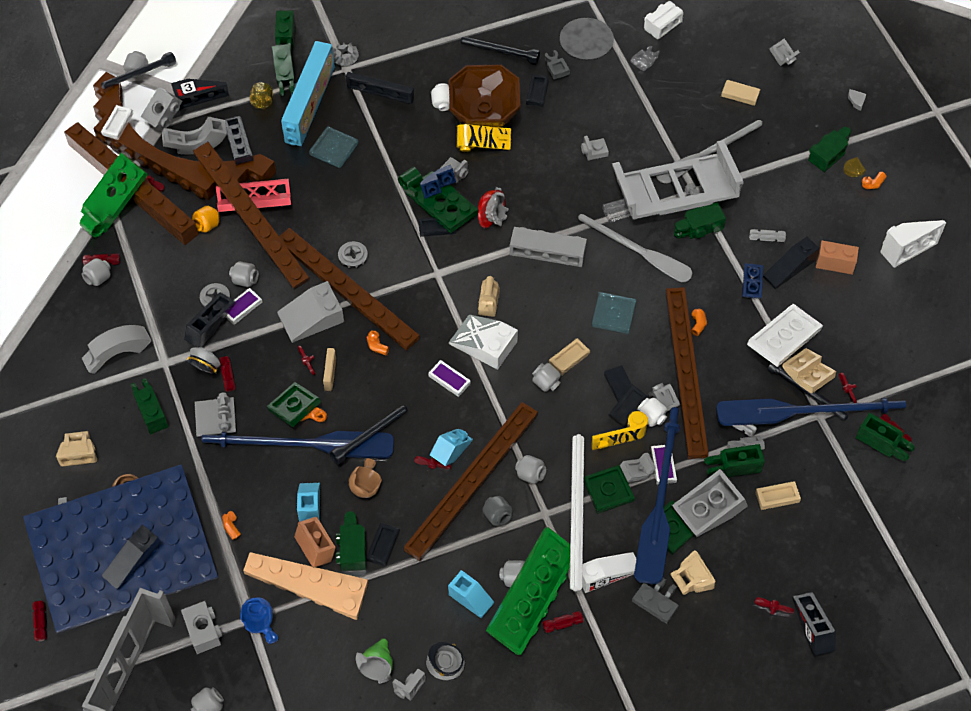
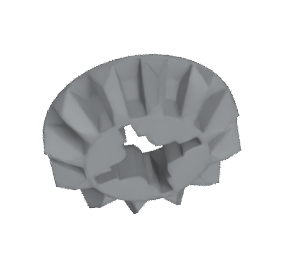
(346, 59)
(357, 248)
(210, 291)

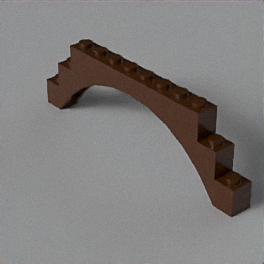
(185, 172)

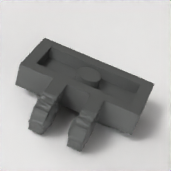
(655, 602)

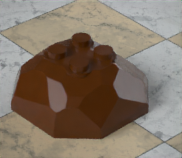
(484, 95)

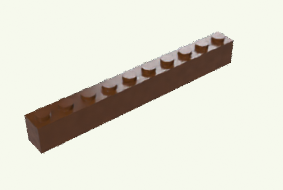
(146, 196)

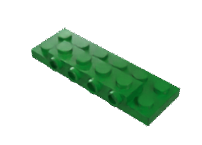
(531, 592)

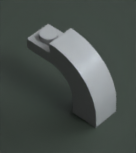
(185, 142)
(115, 341)

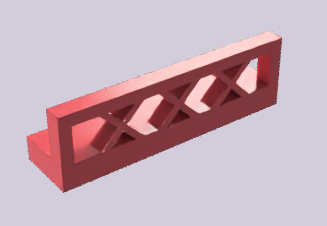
(260, 201)

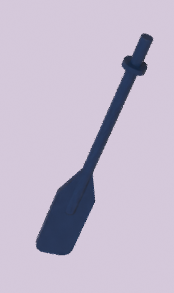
(773, 411)
(377, 446)
(656, 530)

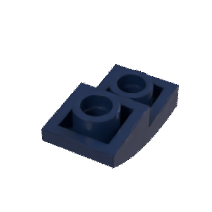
(432, 184)
(752, 281)

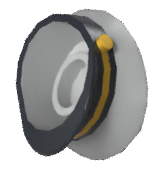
(203, 360)
(445, 661)

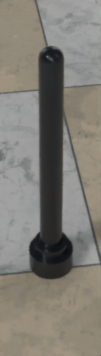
(531, 55)
(168, 59)
(815, 395)
(338, 454)

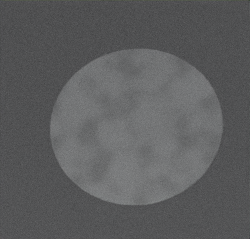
(586, 38)

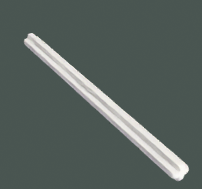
(576, 542)

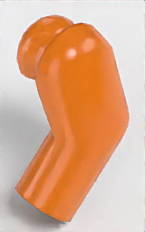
(874, 183)
(701, 321)
(374, 343)
(317, 415)
(229, 526)

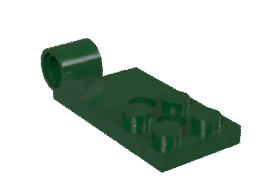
(411, 181)

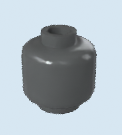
(497, 511)

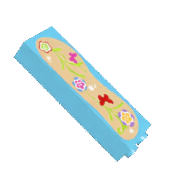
(308, 93)

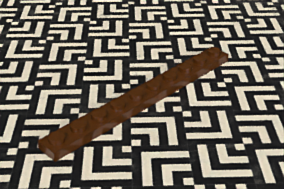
(251, 215)
(349, 290)
(686, 373)
(470, 481)

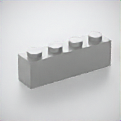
(548, 246)

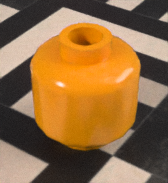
(206, 218)

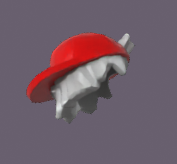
(492, 208)

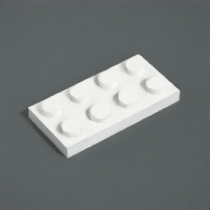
(785, 335)

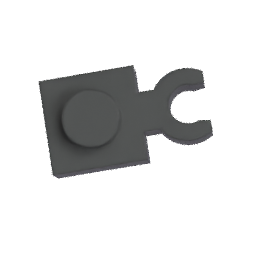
(556, 66)

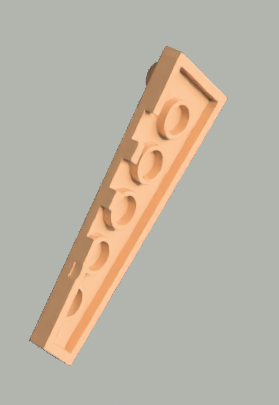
(325, 587)

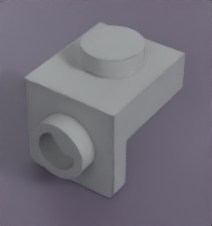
(783, 52)
(639, 468)

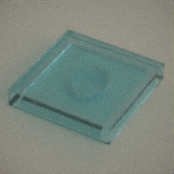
(333, 147)
(613, 312)

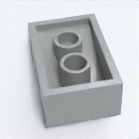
(311, 312)
(710, 504)

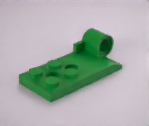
(101, 208)

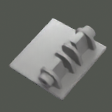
(215, 416)

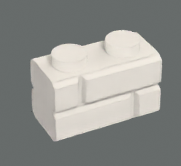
(663, 19)

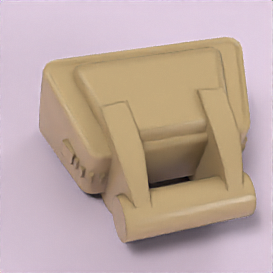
(488, 297)
(78, 451)
(696, 573)

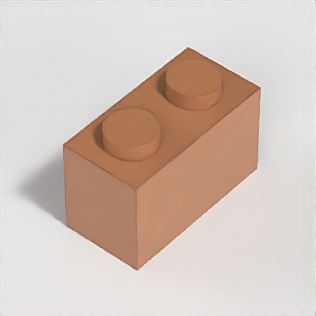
(837, 257)
(314, 542)

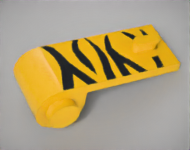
(482, 136)
(635, 430)

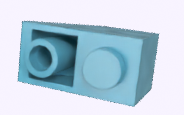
(450, 446)
(308, 501)
(470, 594)

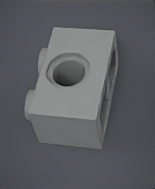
(153, 112)
(196, 616)

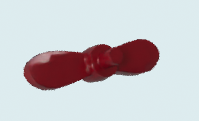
(159, 186)
(306, 360)
(848, 388)
(432, 463)
(774, 605)

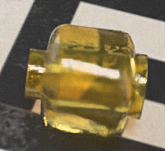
(260, 94)

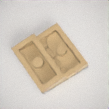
(808, 370)

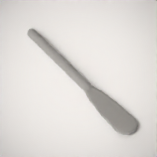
(665, 178)
(664, 263)

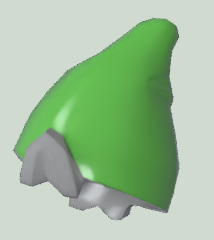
(376, 662)

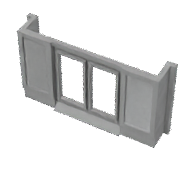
(715, 173)
(139, 621)

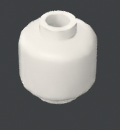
(440, 97)
(654, 411)

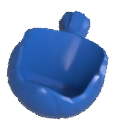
(257, 617)

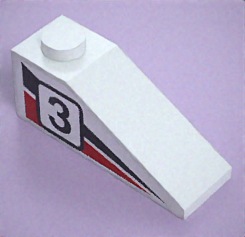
(607, 570)

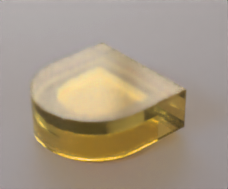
(854, 168)

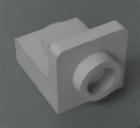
(594, 149)
(460, 169)
(665, 395)
(413, 684)

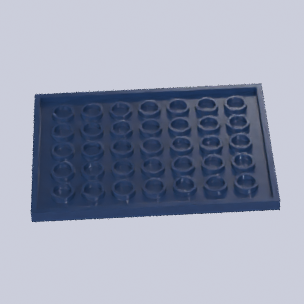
(83, 536)

